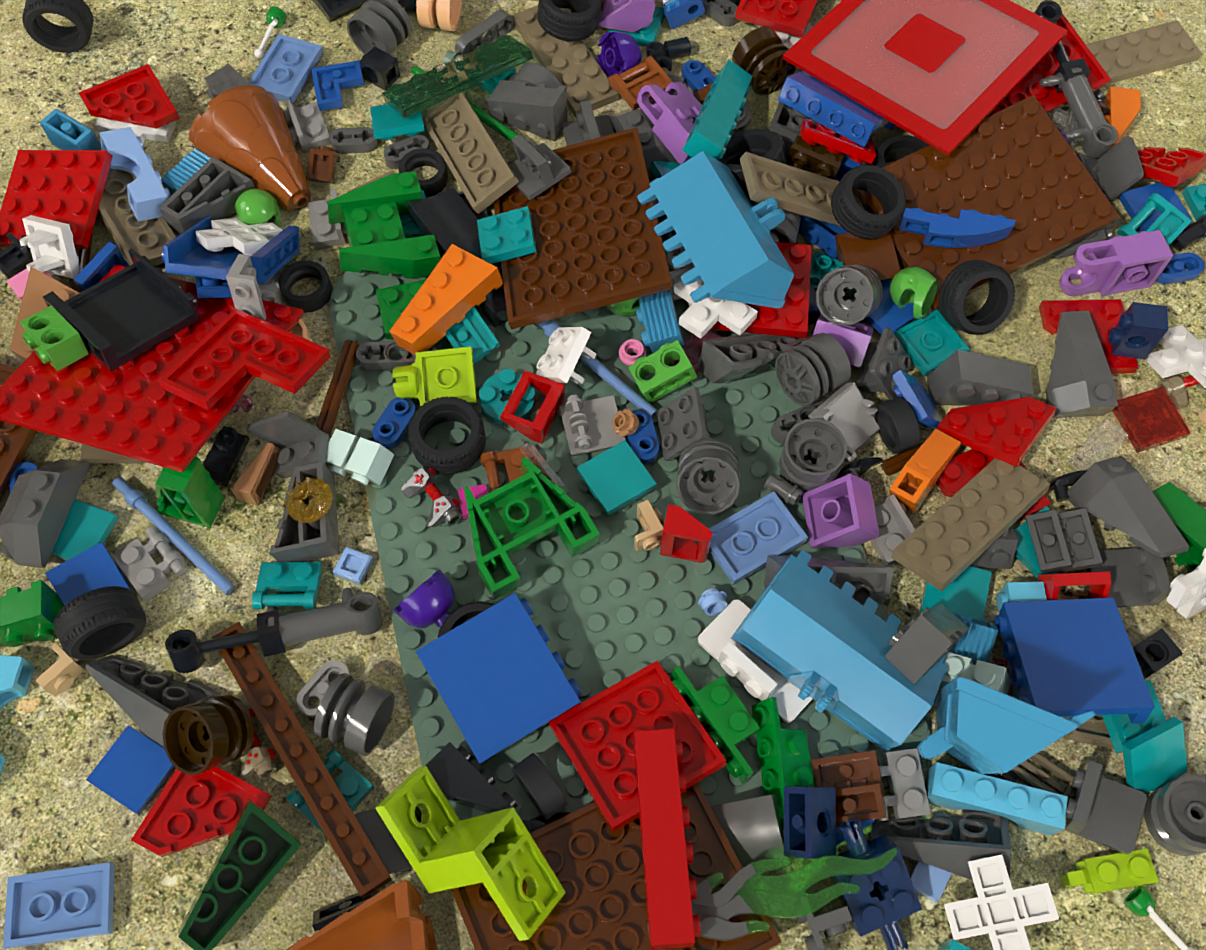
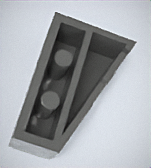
(530, 107)
(207, 193)
(977, 380)
(308, 540)
(925, 641)

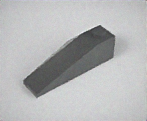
(1125, 502)

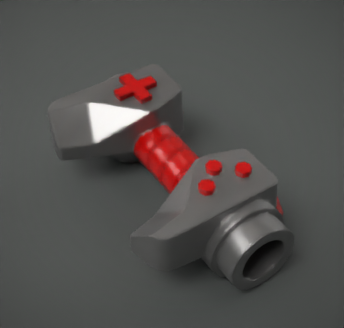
(444, 508)

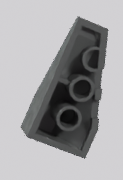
(787, 124)
(740, 354)
(1079, 371)
(869, 579)
(144, 694)
(949, 840)

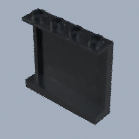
(127, 312)

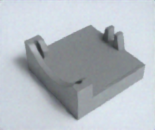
(850, 415)

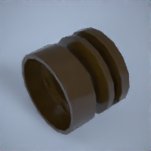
(762, 57)
(207, 734)

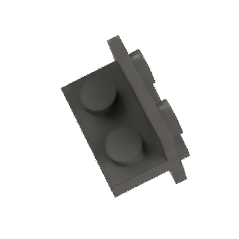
(586, 126)
(536, 167)
(880, 363)
(682, 423)
(830, 923)

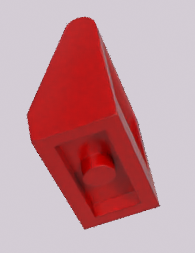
(547, 413)
(678, 534)
(1098, 583)

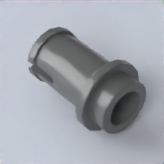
(783, 489)

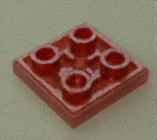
(1150, 419)

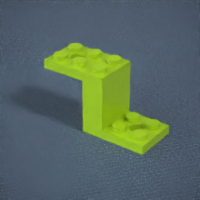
(472, 851)

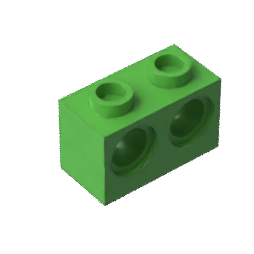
(53, 338)
(666, 377)

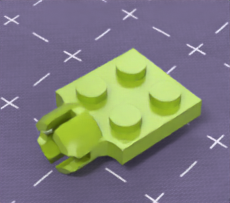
(437, 375)

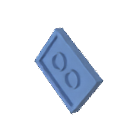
(286, 67)
(748, 536)
(59, 905)

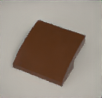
(876, 253)
(856, 784)

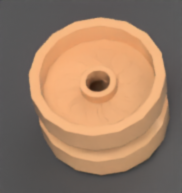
(440, 12)

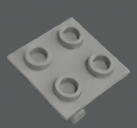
(589, 424)

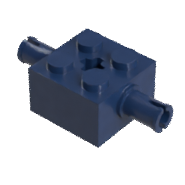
(890, 896)

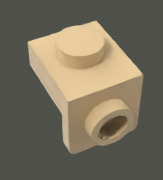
(652, 524)
(61, 674)

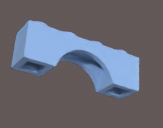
(128, 154)

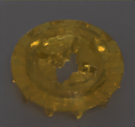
(317, 506)

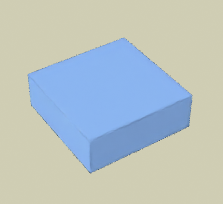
(353, 565)
(929, 880)

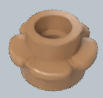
(625, 423)

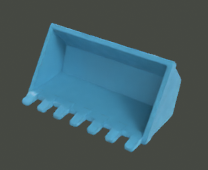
(720, 233)
(837, 653)
(991, 729)

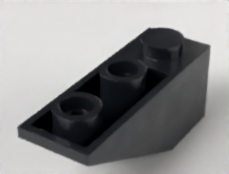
(463, 782)

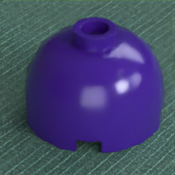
(618, 53)
(428, 602)

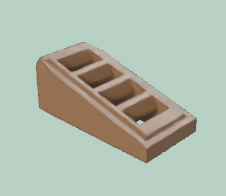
(255, 479)

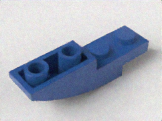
(965, 231)

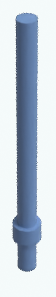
(607, 375)
(137, 500)

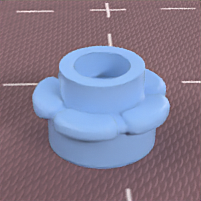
(713, 601)

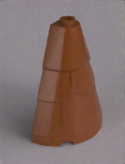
(252, 136)
(381, 923)

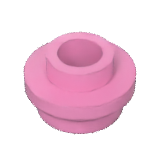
(631, 346)

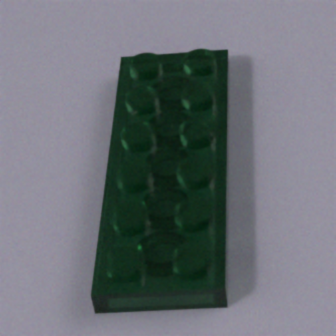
(456, 75)

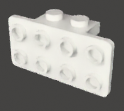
(754, 674)

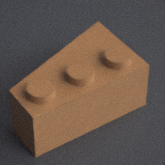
(37, 286)

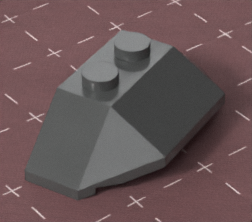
(651, 145)
(39, 510)

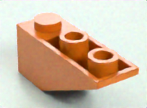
(1123, 107)
(924, 470)

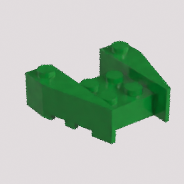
(377, 231)
(519, 516)

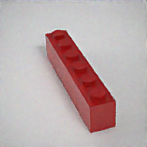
(663, 840)

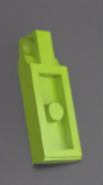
(1112, 872)

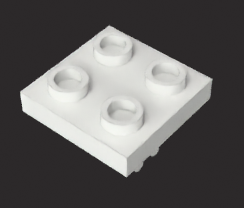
(51, 246)
(563, 353)

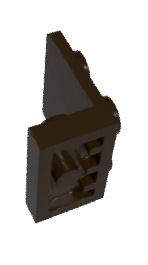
(814, 158)

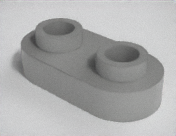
(318, 685)

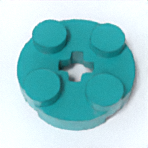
(499, 385)

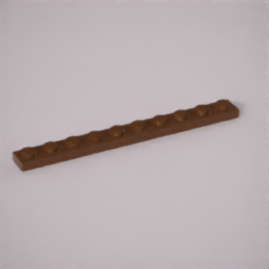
(305, 767)

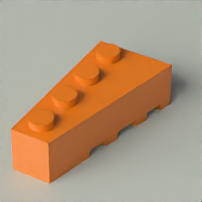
(444, 299)

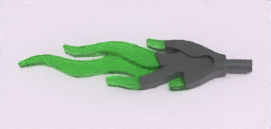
(774, 895)

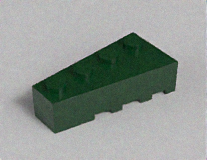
(242, 870)

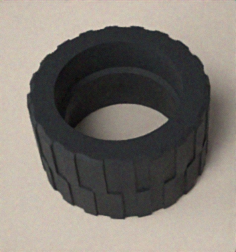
(754, 141)

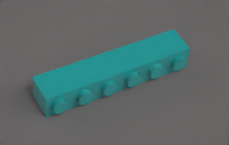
(719, 112)

